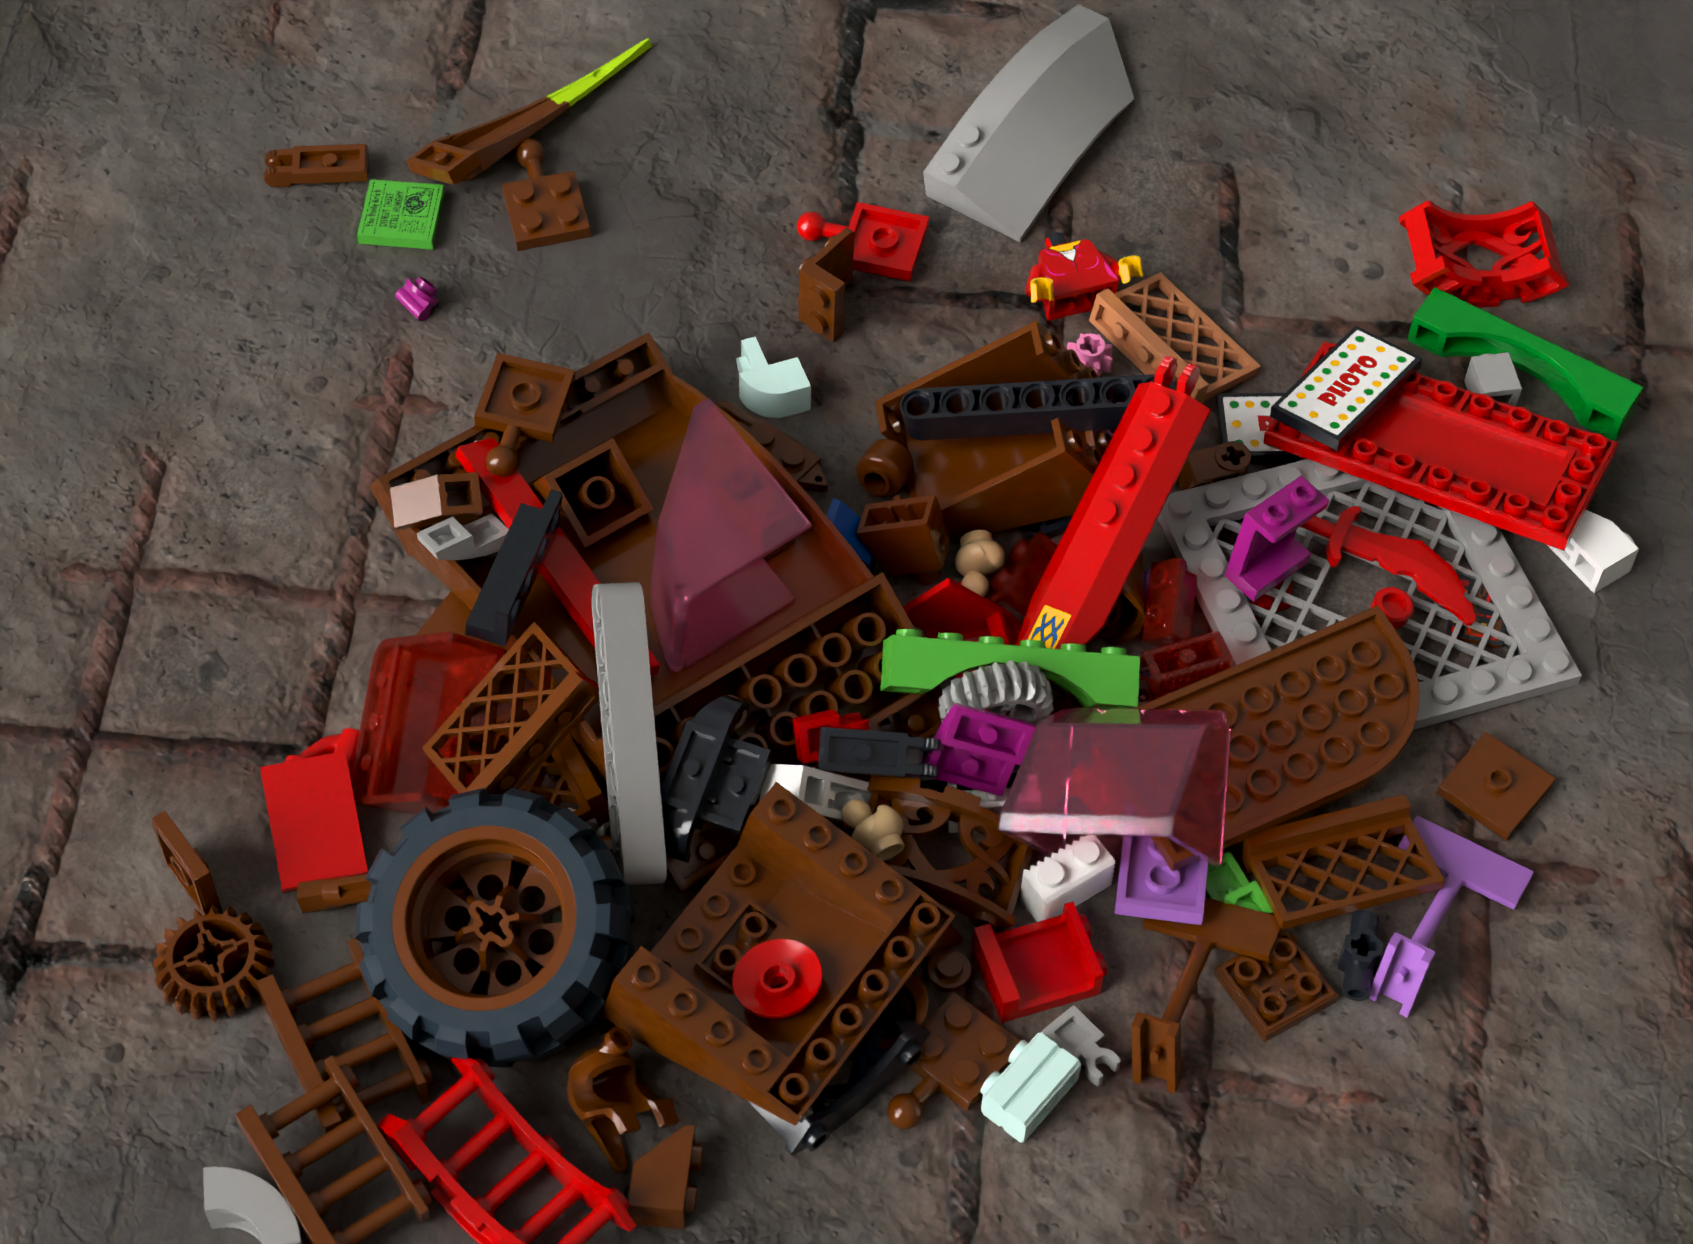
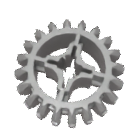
(1003, 688)

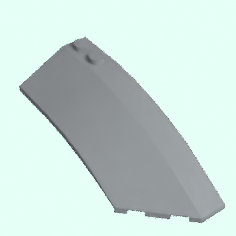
(1032, 124)

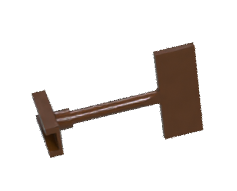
(1224, 926)

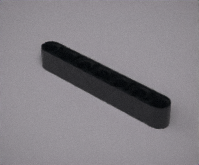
(1018, 406)

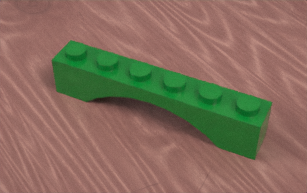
(1593, 394)

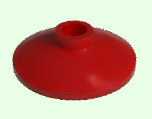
(776, 964)

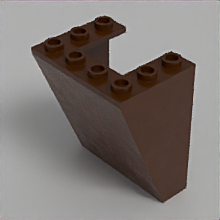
(1009, 478)

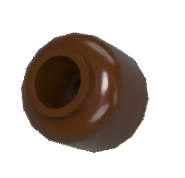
(885, 468)

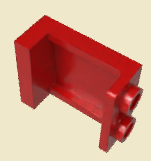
(1039, 964)

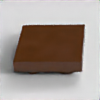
(1277, 991)

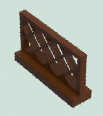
(529, 740)
(568, 765)
(1329, 837)

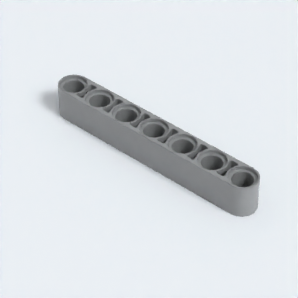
(629, 732)

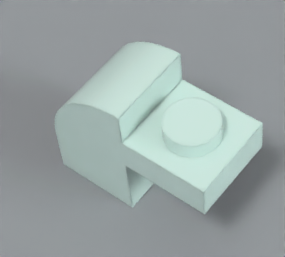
(774, 388)

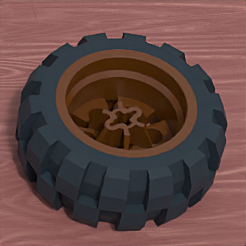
(413, 906)

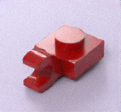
(808, 729)

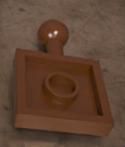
(544, 207)
(522, 401)
(956, 1060)

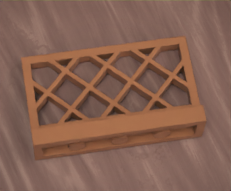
(1146, 349)

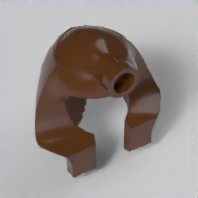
(608, 1095)

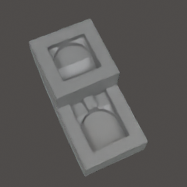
(457, 542)

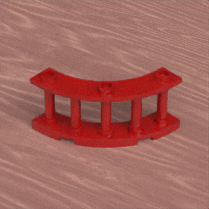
(478, 1214)

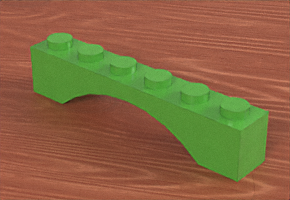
(1094, 679)

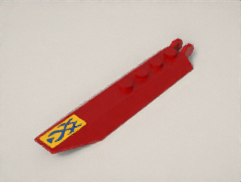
(1117, 511)

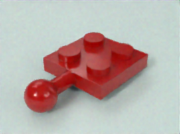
(884, 238)

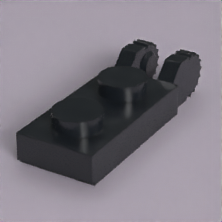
(872, 753)

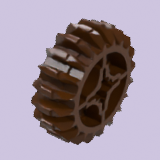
(184, 973)

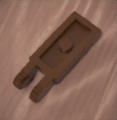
(317, 164)

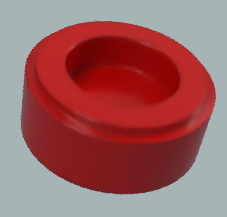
(1395, 605)

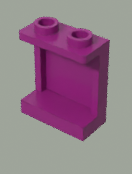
(1266, 541)

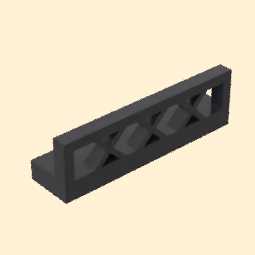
(514, 571)

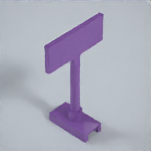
(1461, 864)

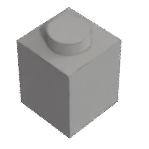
(1494, 377)

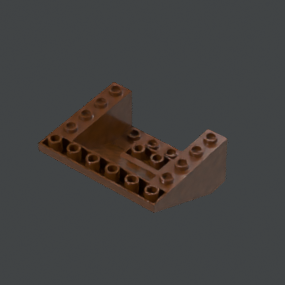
(782, 881)

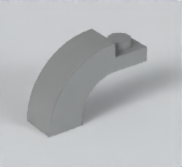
(249, 1204)

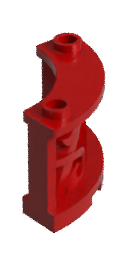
(1440, 234)

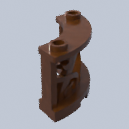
(962, 808)

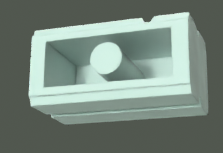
(1029, 1086)

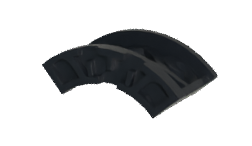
(861, 1087)

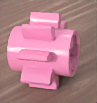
(1093, 352)

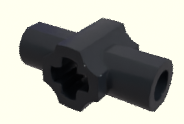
(1356, 968)

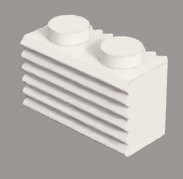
(1066, 877)

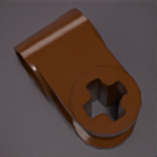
(1210, 465)

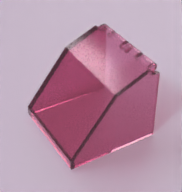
(711, 543)
(1123, 777)

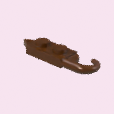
(795, 458)

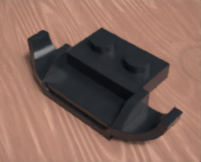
(711, 777)

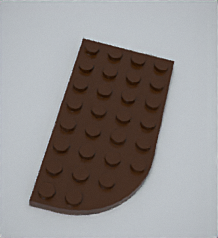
(1305, 723)

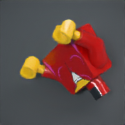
(1073, 274)

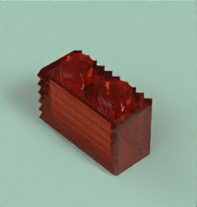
(1182, 664)

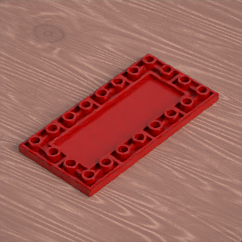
(1469, 457)

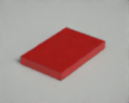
(313, 819)

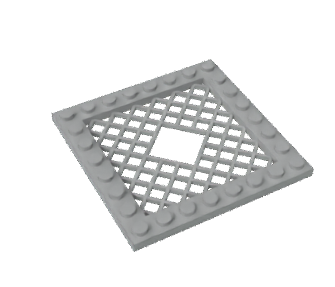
(1542, 660)

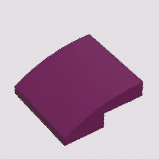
(979, 748)

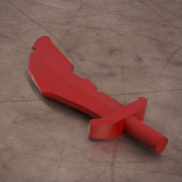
(1398, 556)

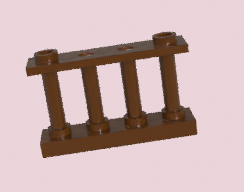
(300, 1038)
(288, 1167)

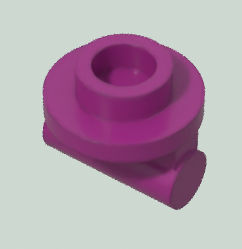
(418, 297)

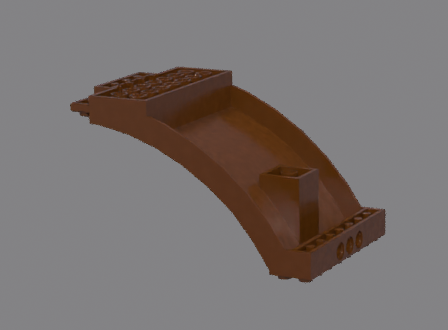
(614, 474)

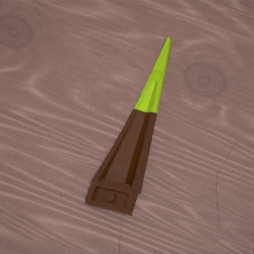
(477, 148)

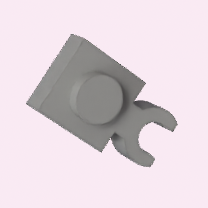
(1082, 1040)

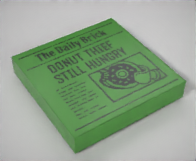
(401, 214)

